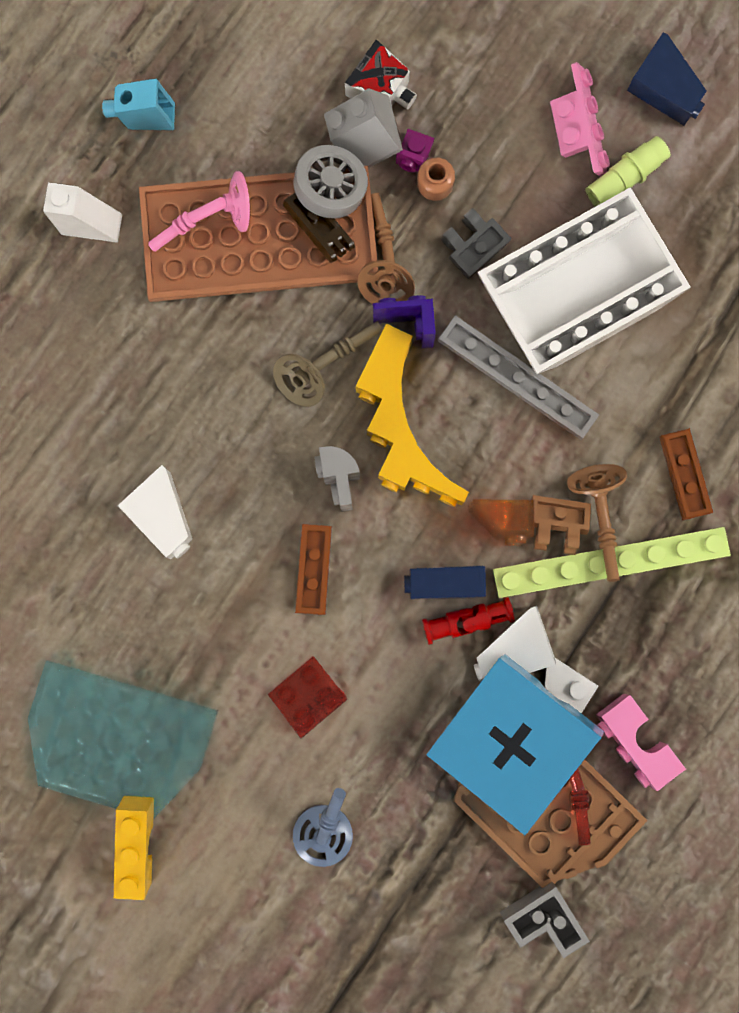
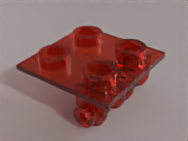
(307, 697)

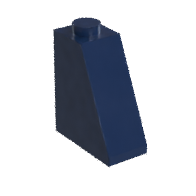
(668, 82)
(446, 582)

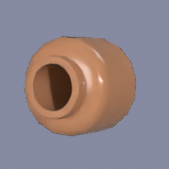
(435, 179)

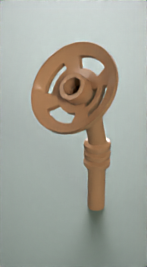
(388, 276)
(595, 478)

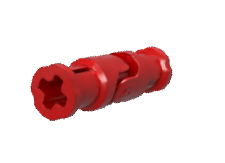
(476, 618)

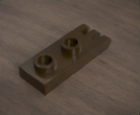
(322, 231)

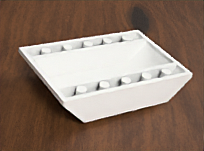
(584, 281)

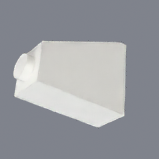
(81, 214)
(159, 514)
(522, 642)

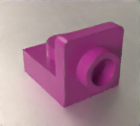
(415, 150)

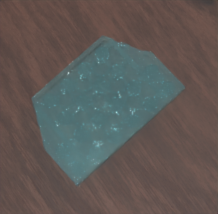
(114, 738)

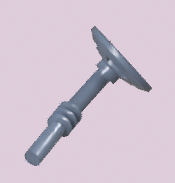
(325, 828)

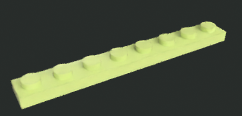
(630, 560)

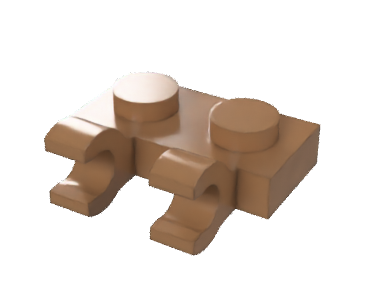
(563, 516)

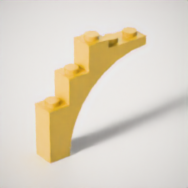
(389, 426)

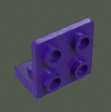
(415, 309)

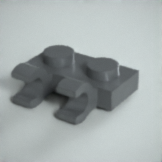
(480, 247)

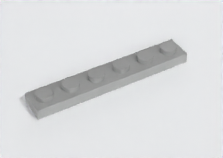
(518, 377)

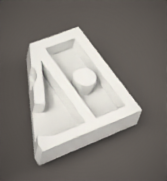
(569, 685)

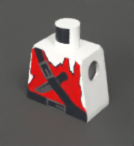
(382, 73)

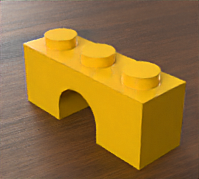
(132, 837)

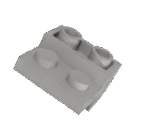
(337, 467)

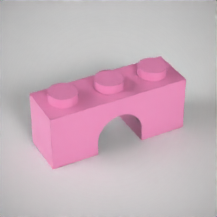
(654, 766)

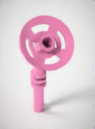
(232, 202)

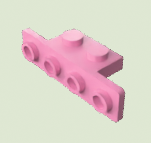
(577, 122)

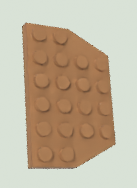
(552, 846)

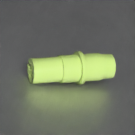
(629, 171)

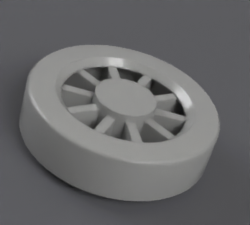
(330, 181)

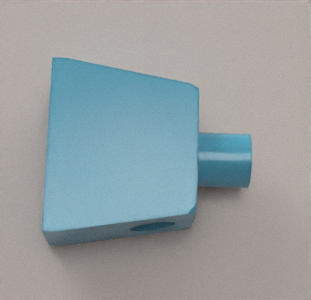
(141, 106)

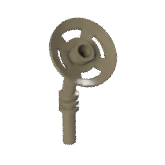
(308, 370)

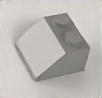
(365, 127)

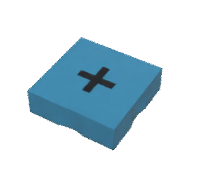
(515, 744)

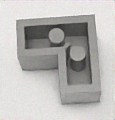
(542, 912)

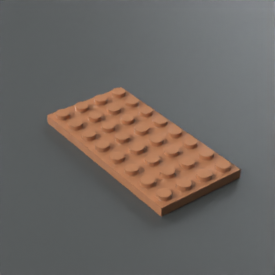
(267, 257)

